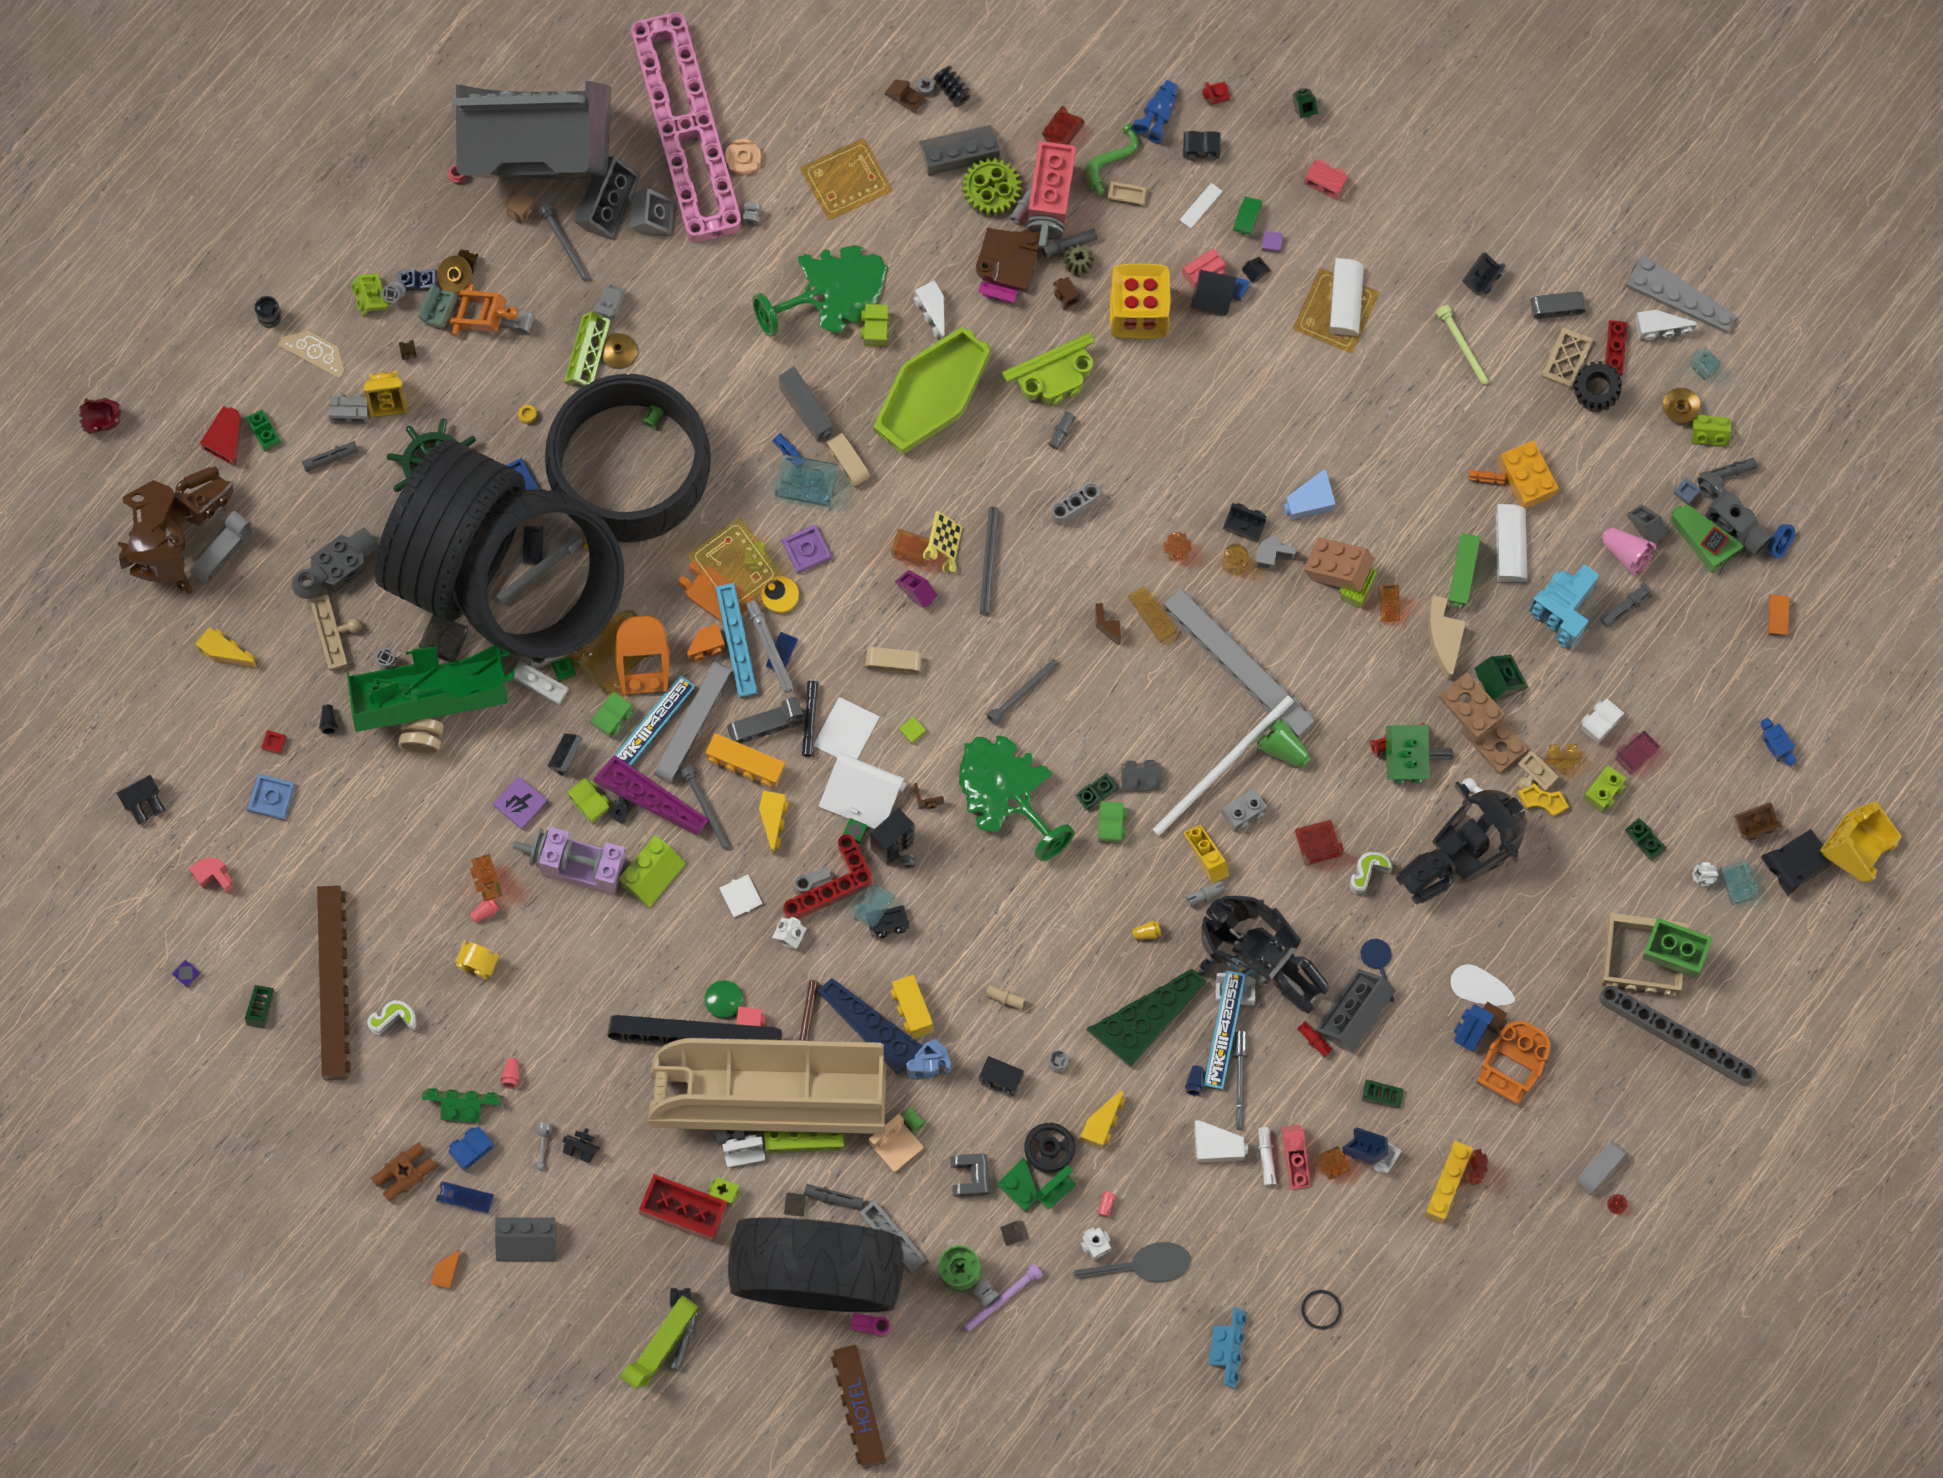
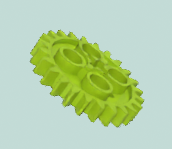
(998, 200)

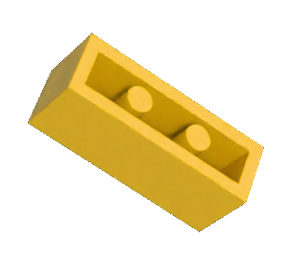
(912, 1007)

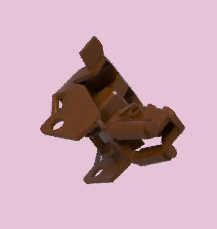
(159, 539)

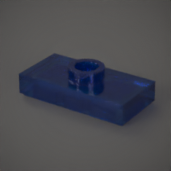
(785, 646)

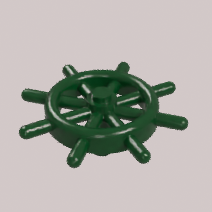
(420, 442)

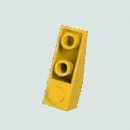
(219, 649)
(771, 814)
(1207, 854)
(1098, 1125)

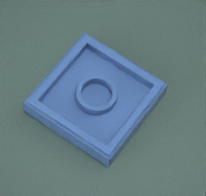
(271, 797)

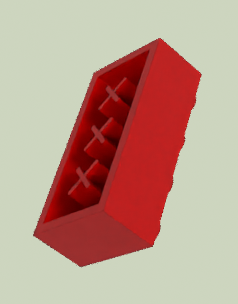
(683, 1208)

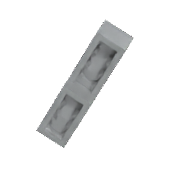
(878, 1219)

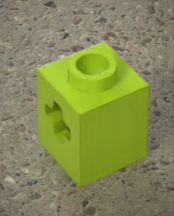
(731, 1189)

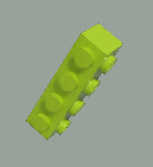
(802, 1141)

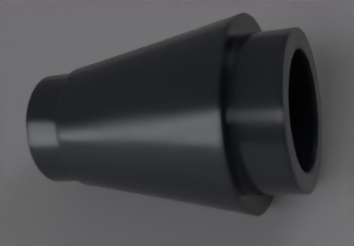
(328, 720)

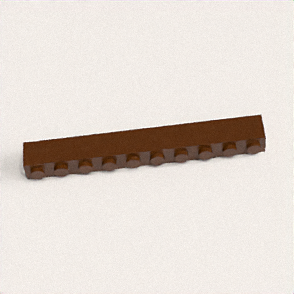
(332, 982)

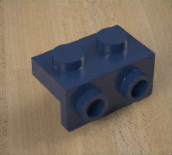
(1367, 1146)

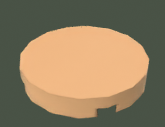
(743, 157)

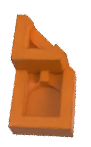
(445, 1270)

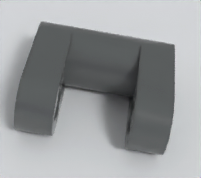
(979, 1174)

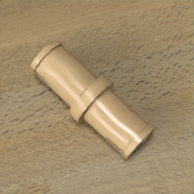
(1005, 997)

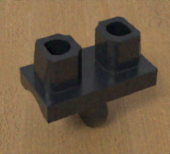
(572, 1143)

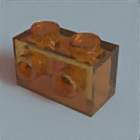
(910, 548)
(487, 880)

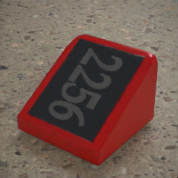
(1715, 540)

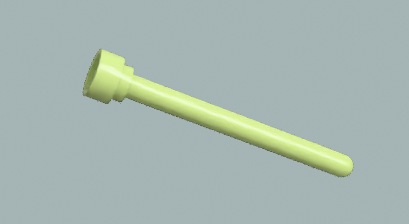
(1445, 314)

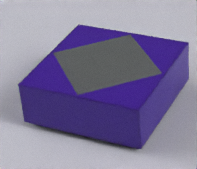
(186, 973)

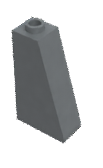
(805, 404)

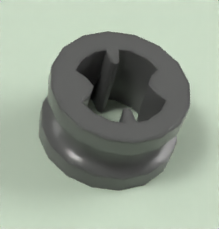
(907, 861)

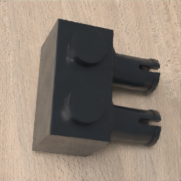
(137, 792)

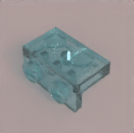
(1739, 882)
(873, 906)

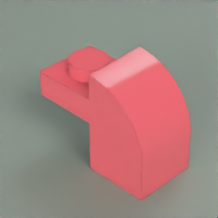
(210, 869)

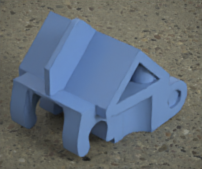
(928, 1061)

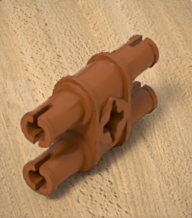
(404, 1161)

